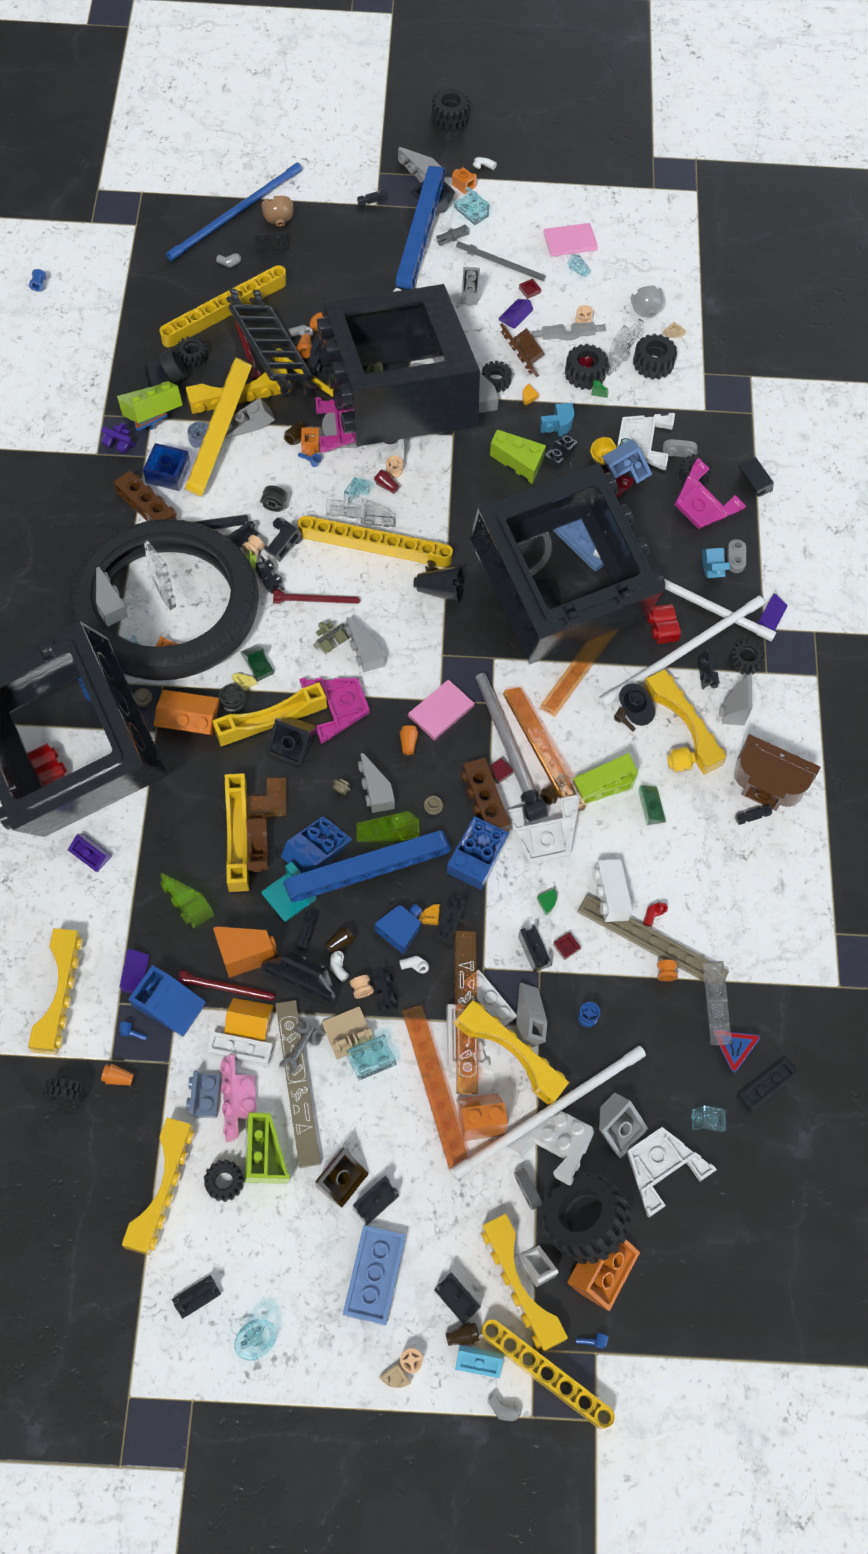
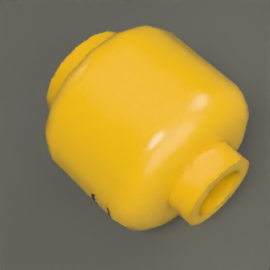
(681, 759)

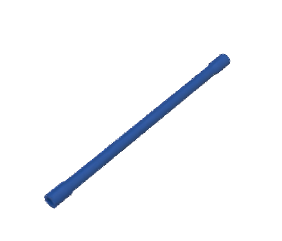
(179, 249)

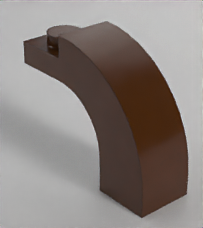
(257, 842)

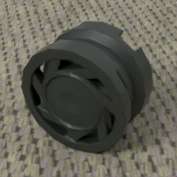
(273, 498)
(232, 699)

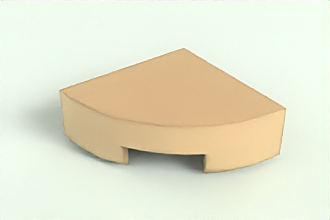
(674, 331)
(395, 1377)

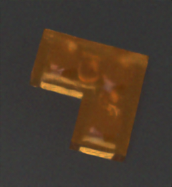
(274, 803)

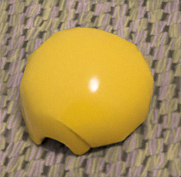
(600, 448)

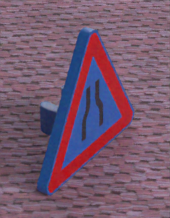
(143, 425)
(740, 1048)

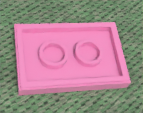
(570, 239)
(441, 709)

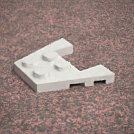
(642, 430)
(550, 838)
(562, 1136)
(656, 1159)

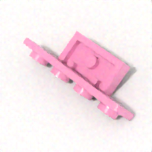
(238, 1097)

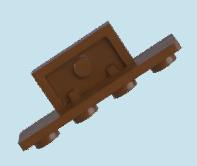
(526, 346)

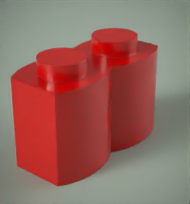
(664, 624)
(46, 764)

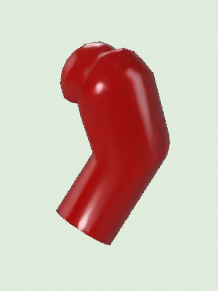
(654, 911)

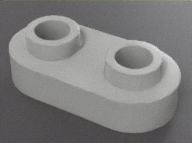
(679, 448)
(736, 554)

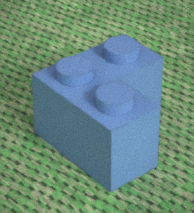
(627, 458)

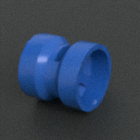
(589, 1010)

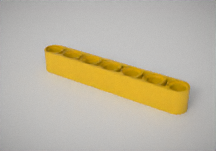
(559, 1376)

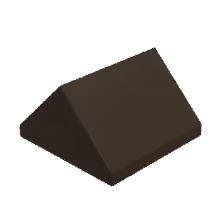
(341, 1178)

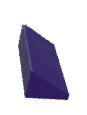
(516, 313)
(773, 612)
(89, 852)
(133, 970)

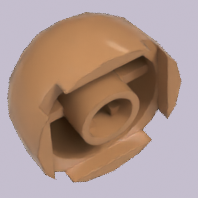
(278, 210)

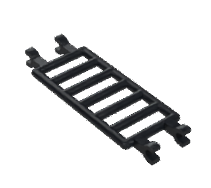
(282, 379)

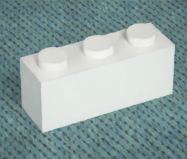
(612, 890)

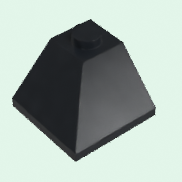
(291, 740)

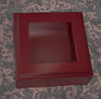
(529, 288)
(500, 770)
(567, 946)

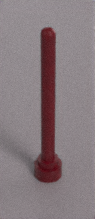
(255, 373)
(279, 596)
(187, 978)

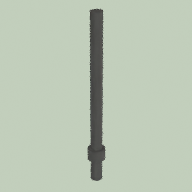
(472, 249)

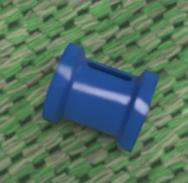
(38, 278)

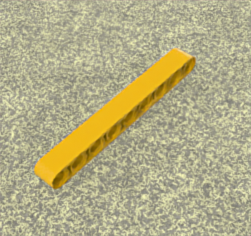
(217, 308)
(218, 427)
(362, 539)

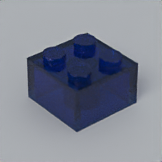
(166, 466)

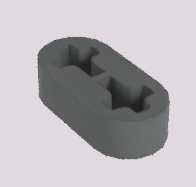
(527, 1189)

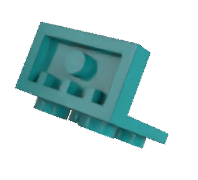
(279, 899)

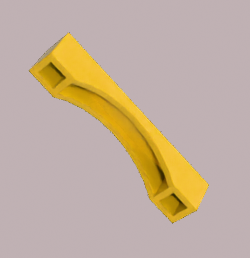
(205, 397)
(665, 692)
(239, 726)
(236, 832)
(46, 1033)
(544, 1080)
(143, 1230)
(545, 1326)

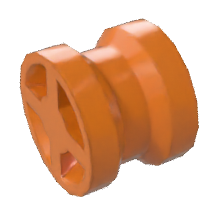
(667, 970)

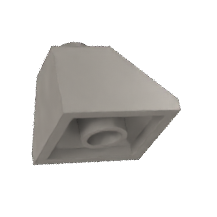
(738, 704)
(620, 1124)

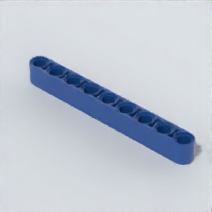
(420, 227)
(366, 866)

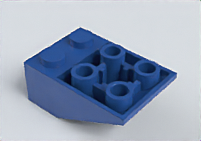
(315, 845)
(477, 853)
(166, 1001)

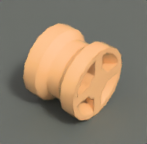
(584, 314)
(391, 463)
(254, 544)
(361, 986)
(410, 1357)

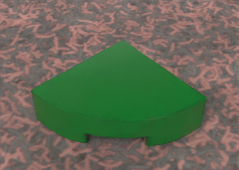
(599, 390)
(547, 901)

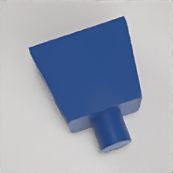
(400, 927)

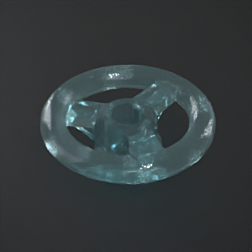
(252, 1336)

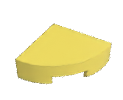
(244, 680)

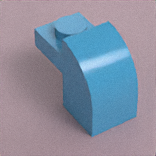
(560, 421)
(714, 562)

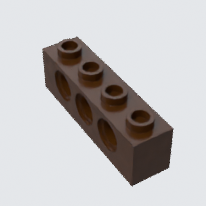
(136, 494)
(480, 771)

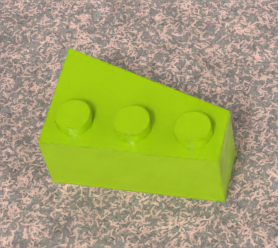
(150, 401)
(518, 453)
(607, 779)
(262, 1152)

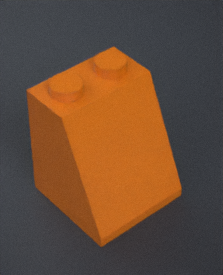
(244, 948)
(482, 1116)

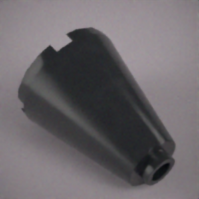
(442, 583)

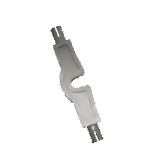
(560, 332)

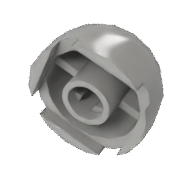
(647, 301)

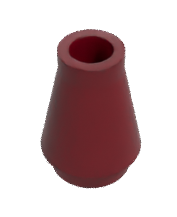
(385, 481)

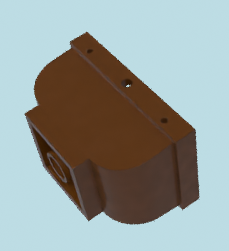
(773, 778)

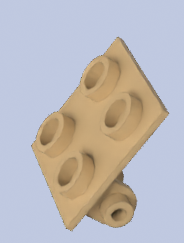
(347, 1031)

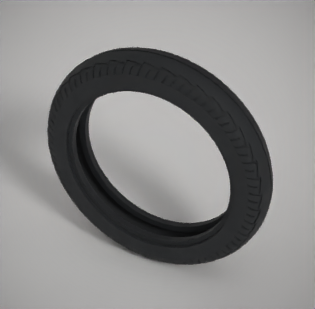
(179, 537)

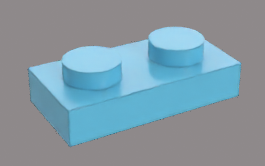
(479, 1361)

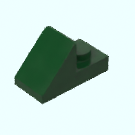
(257, 662)

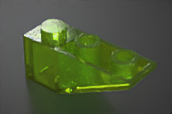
(389, 828)
(190, 901)

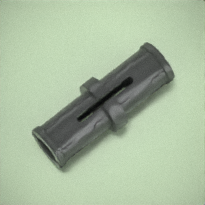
(452, 235)

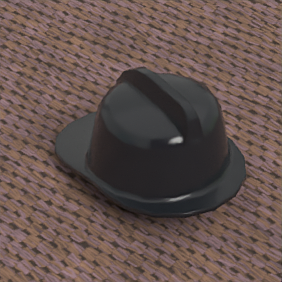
(637, 704)

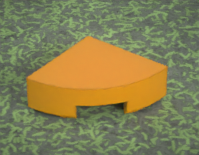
(529, 395)
(430, 915)

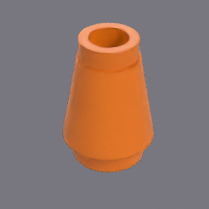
(304, 346)
(408, 739)
(116, 1076)

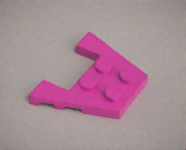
(333, 441)
(700, 504)
(344, 701)

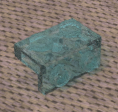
(472, 207)
(371, 1057)

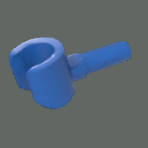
(311, 458)
(125, 1030)
(600, 1341)

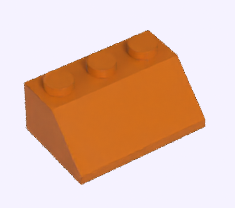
(186, 712)
(604, 1279)

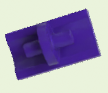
(110, 436)

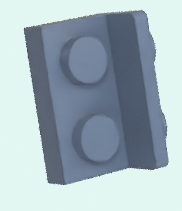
(204, 1095)

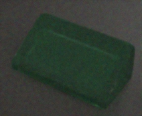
(651, 805)

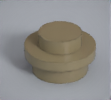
(143, 697)
(341, 786)
(433, 805)

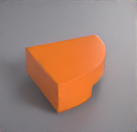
(313, 323)

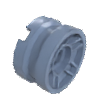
(196, 433)

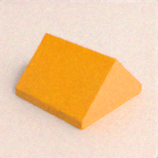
(248, 1019)

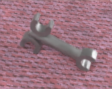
(308, 1035)

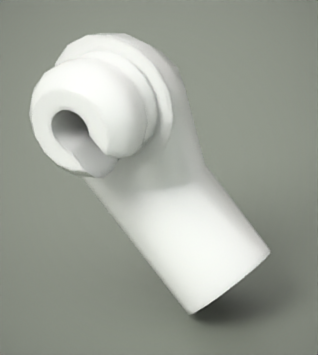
(478, 161)
(416, 963)
(336, 964)

